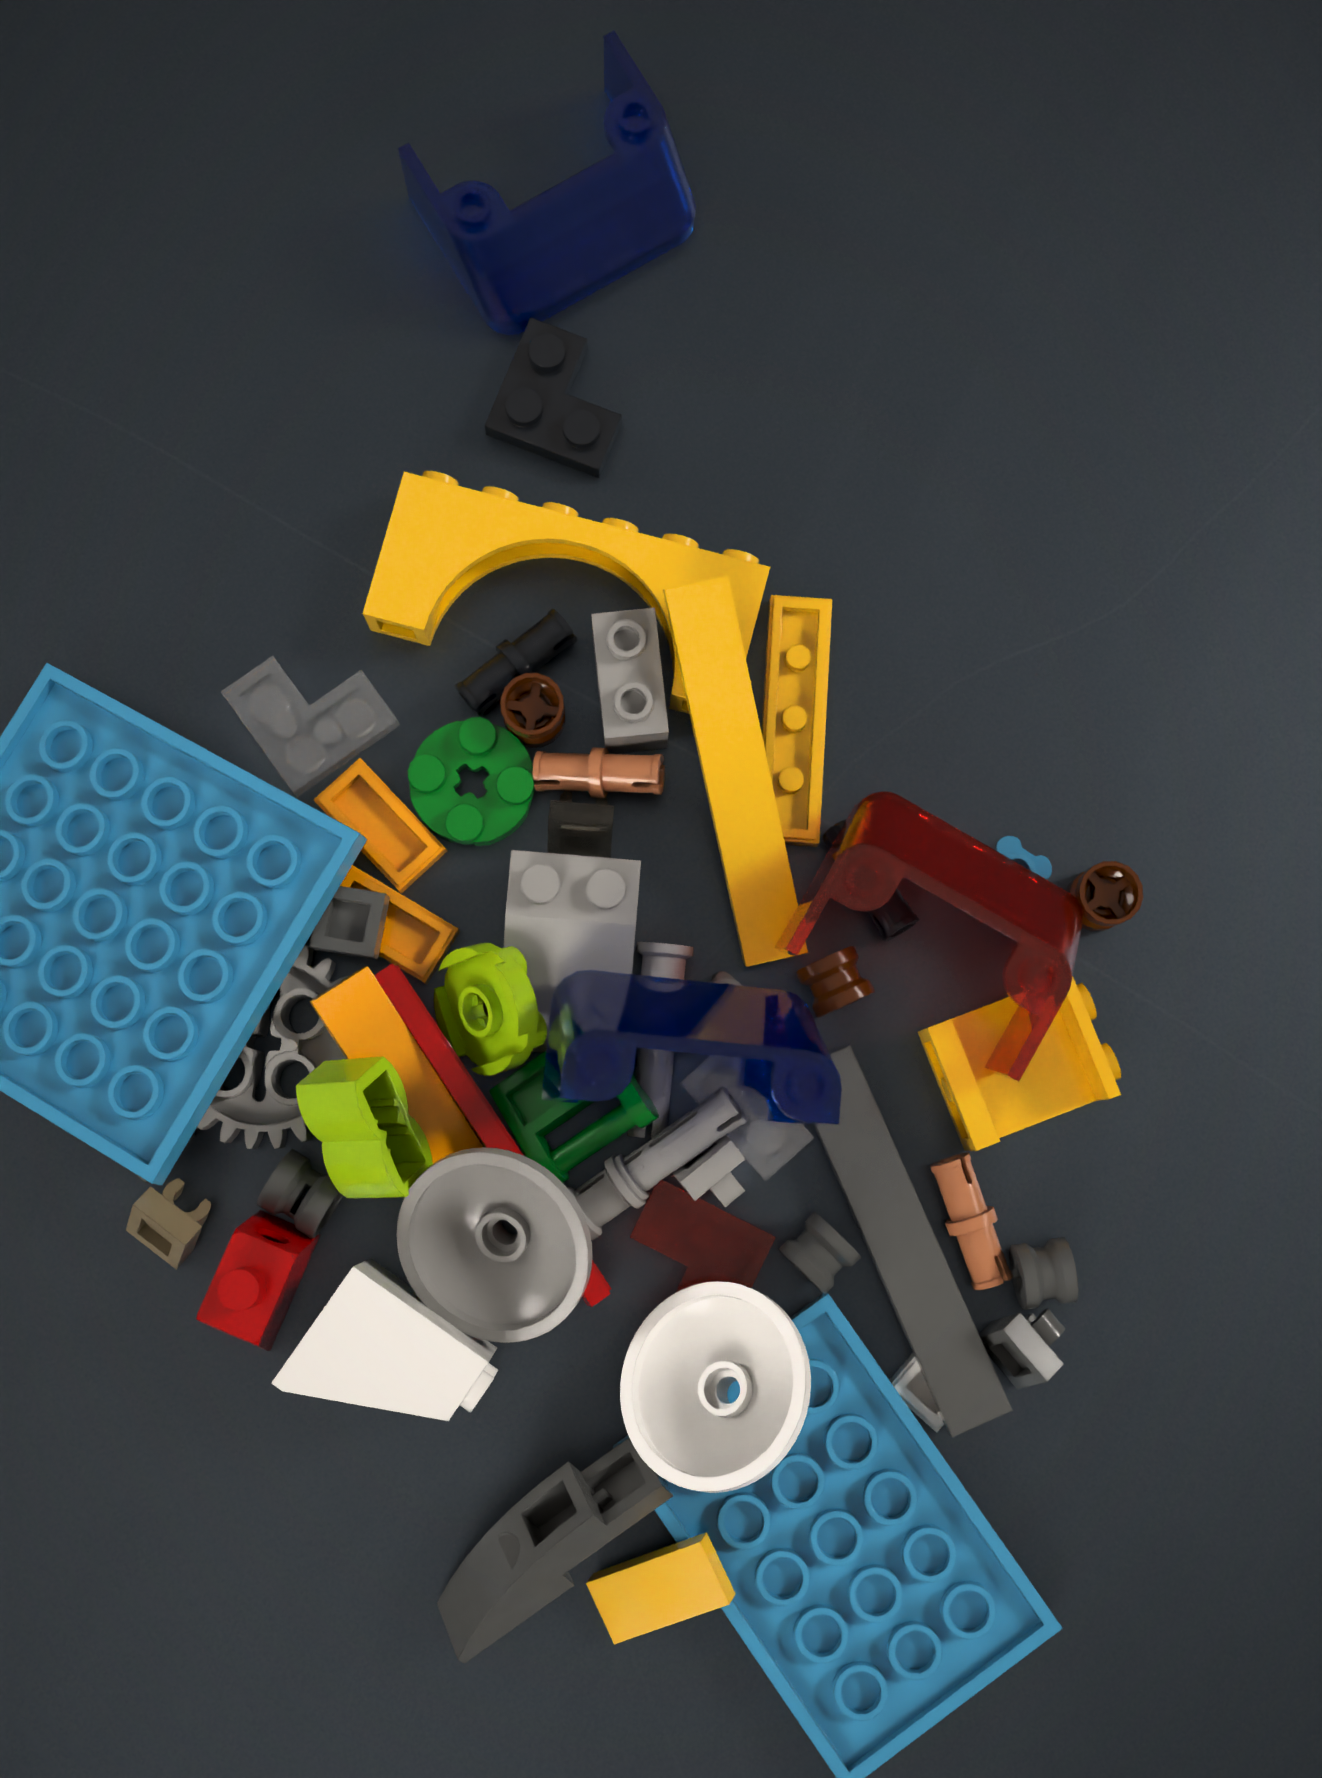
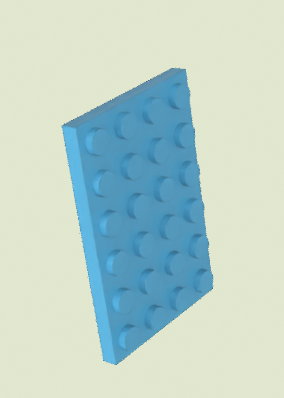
(864, 1565)

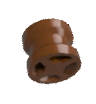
(835, 981)

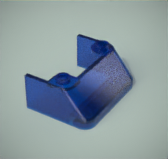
(578, 230)

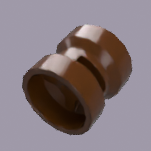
(533, 697)
(1114, 888)

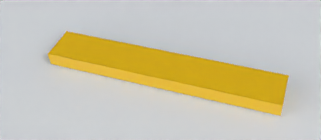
(733, 764)

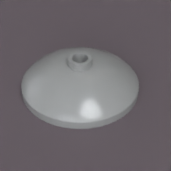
(474, 1269)

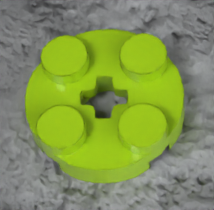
(513, 1022)

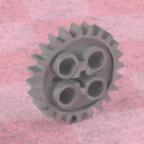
(277, 1111)

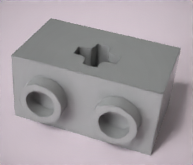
(630, 680)

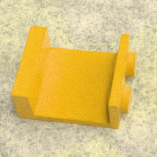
(1062, 1075)

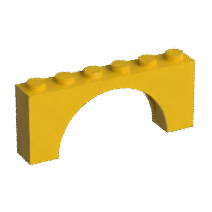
(454, 535)

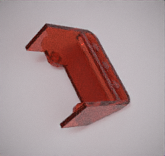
(898, 839)

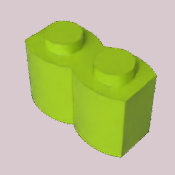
(364, 1127)

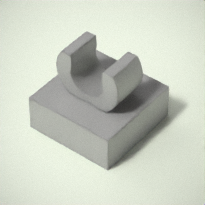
(712, 1172)

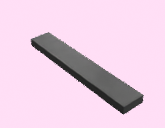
(909, 1257)

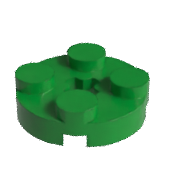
(475, 746)

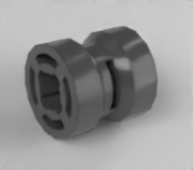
(290, 1185)

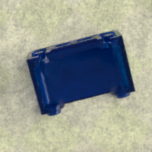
(607, 1015)

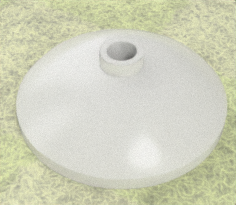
(680, 1380)

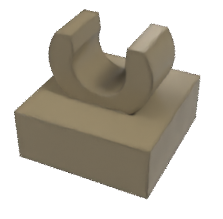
(166, 1227)

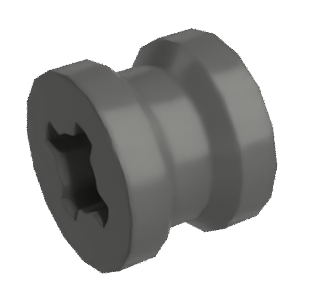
(819, 1252)
(1043, 1273)

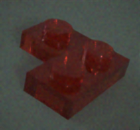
(701, 1237)

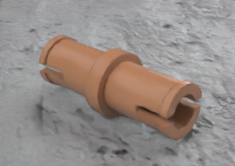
(599, 772)
(971, 1221)

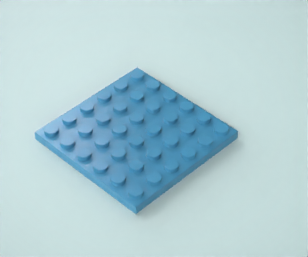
(142, 917)

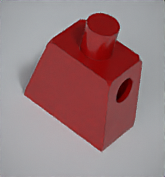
(257, 1279)

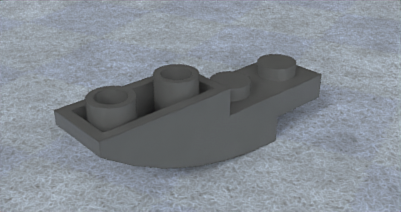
(543, 1536)

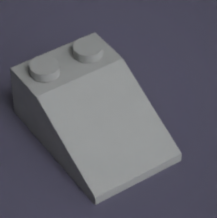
(570, 917)

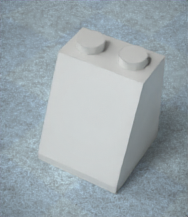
(387, 1351)

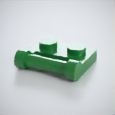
(533, 1118)

